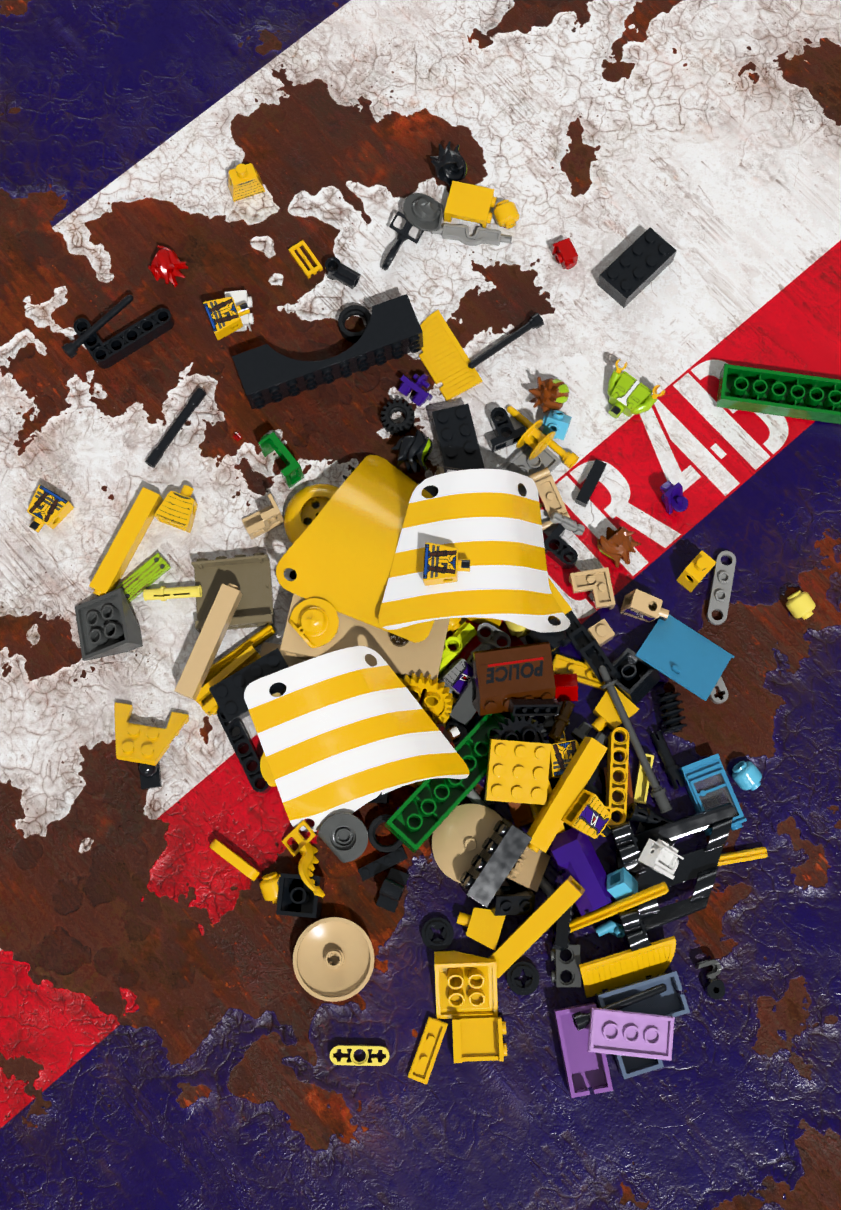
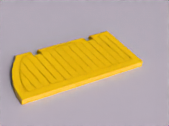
(446, 358)
(627, 966)

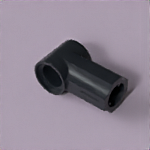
(342, 273)

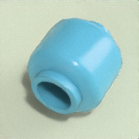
(746, 775)

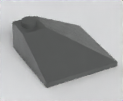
(107, 626)

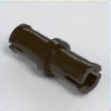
(561, 720)

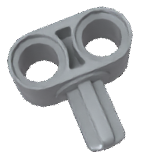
(491, 641)

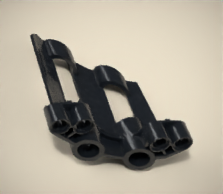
(696, 864)

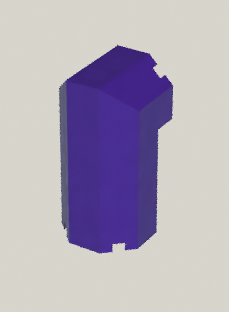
(576, 857)

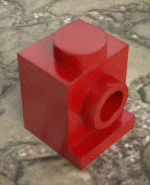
(565, 253)

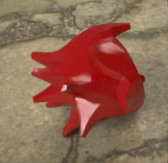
(167, 266)

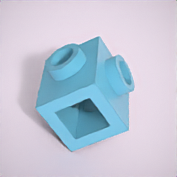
(557, 422)

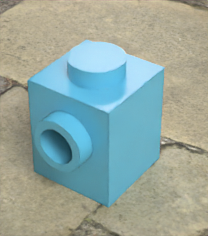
(621, 884)

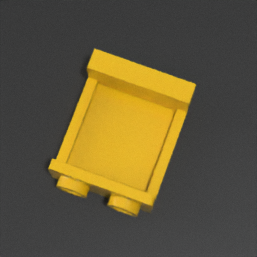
(470, 203)
(478, 1039)

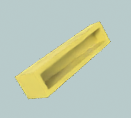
(642, 782)

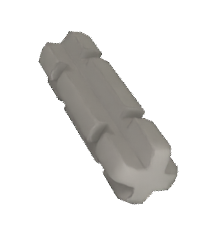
(567, 523)

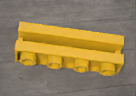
(205, 698)

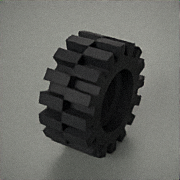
(393, 407)

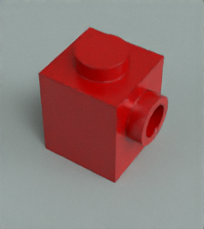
(566, 687)

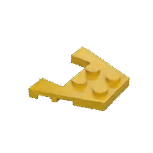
(142, 742)

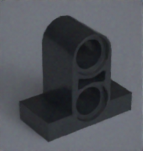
(503, 426)
(564, 549)
(392, 889)

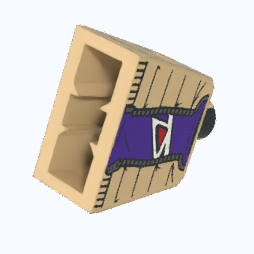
(643, 606)

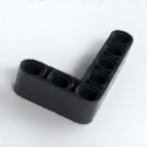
(124, 338)
(247, 758)

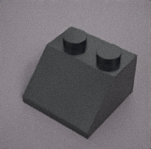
(634, 676)
(297, 898)

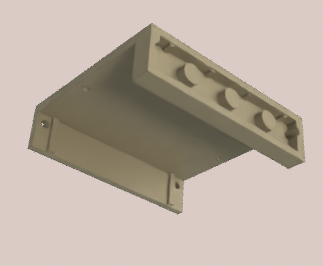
(252, 577)

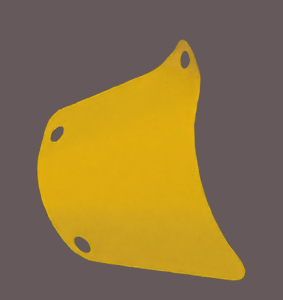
(353, 543)

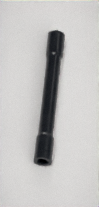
(158, 452)

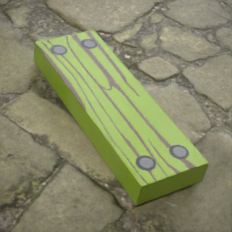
(144, 577)

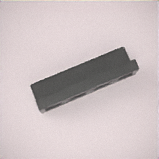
(463, 708)

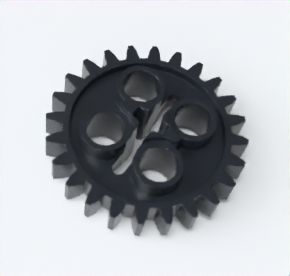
(522, 725)

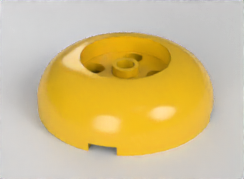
(301, 508)

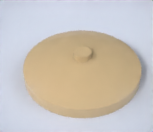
(462, 838)
(333, 959)

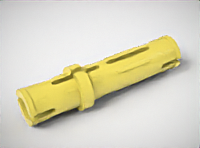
(172, 593)

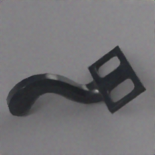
(402, 235)

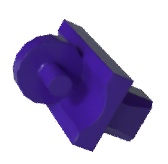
(421, 395)
(673, 497)

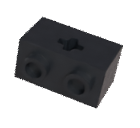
(512, 901)

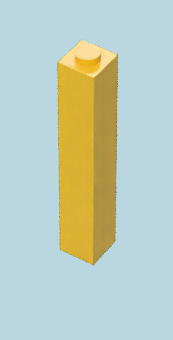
(126, 542)
(565, 793)
(537, 924)

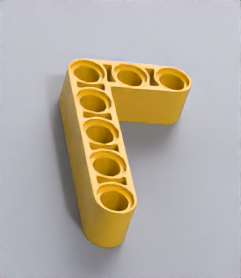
(620, 767)

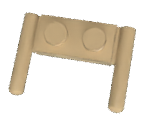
(549, 495)

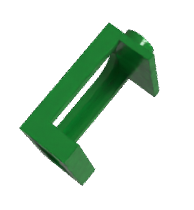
(292, 473)

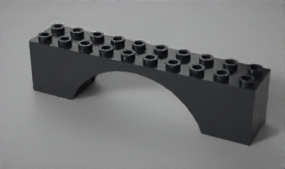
(272, 376)

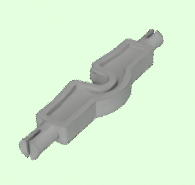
(481, 236)

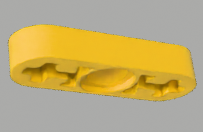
(234, 859)

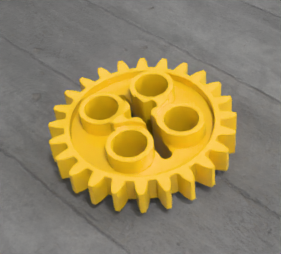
(436, 700)

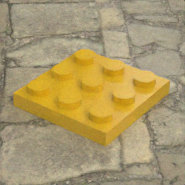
(517, 771)

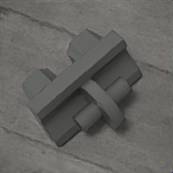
(583, 730)

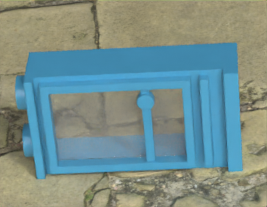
(711, 788)

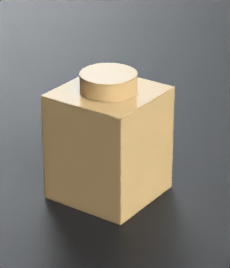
(601, 632)

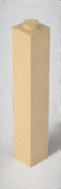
(209, 641)

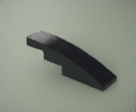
(588, 648)

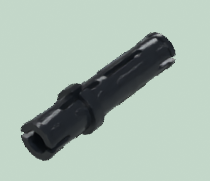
(667, 760)

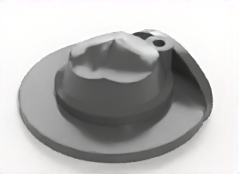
(423, 212)
(344, 836)

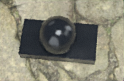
(150, 776)

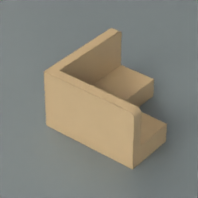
(263, 520)
(596, 581)

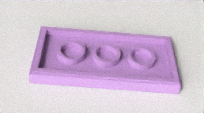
(631, 1034)

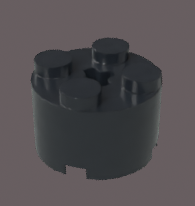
(555, 639)

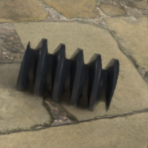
(672, 711)

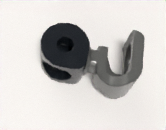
(714, 987)

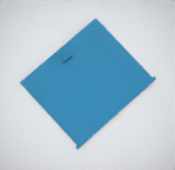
(684, 656)

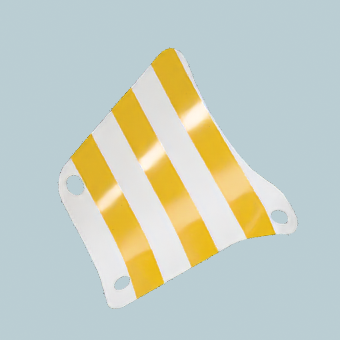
(491, 527)
(345, 735)

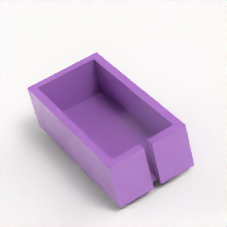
(581, 1067)

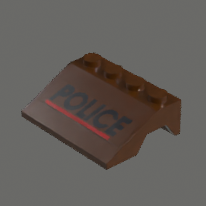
(512, 674)

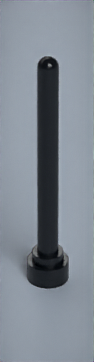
(534, 321)
(71, 348)
(582, 1019)

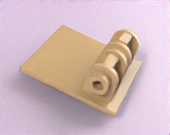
(529, 869)

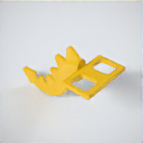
(307, 860)

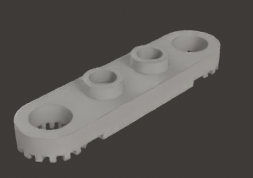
(721, 588)

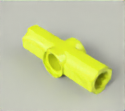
(459, 639)

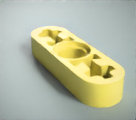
(344, 1049)

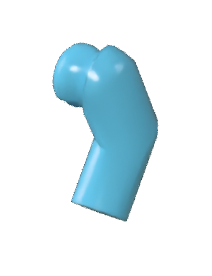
(610, 927)

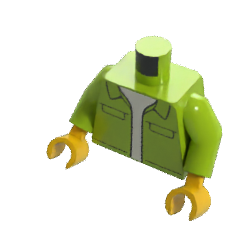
(629, 394)

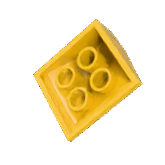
(465, 985)

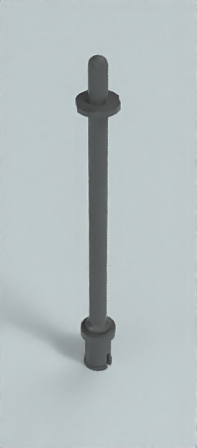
(658, 791)

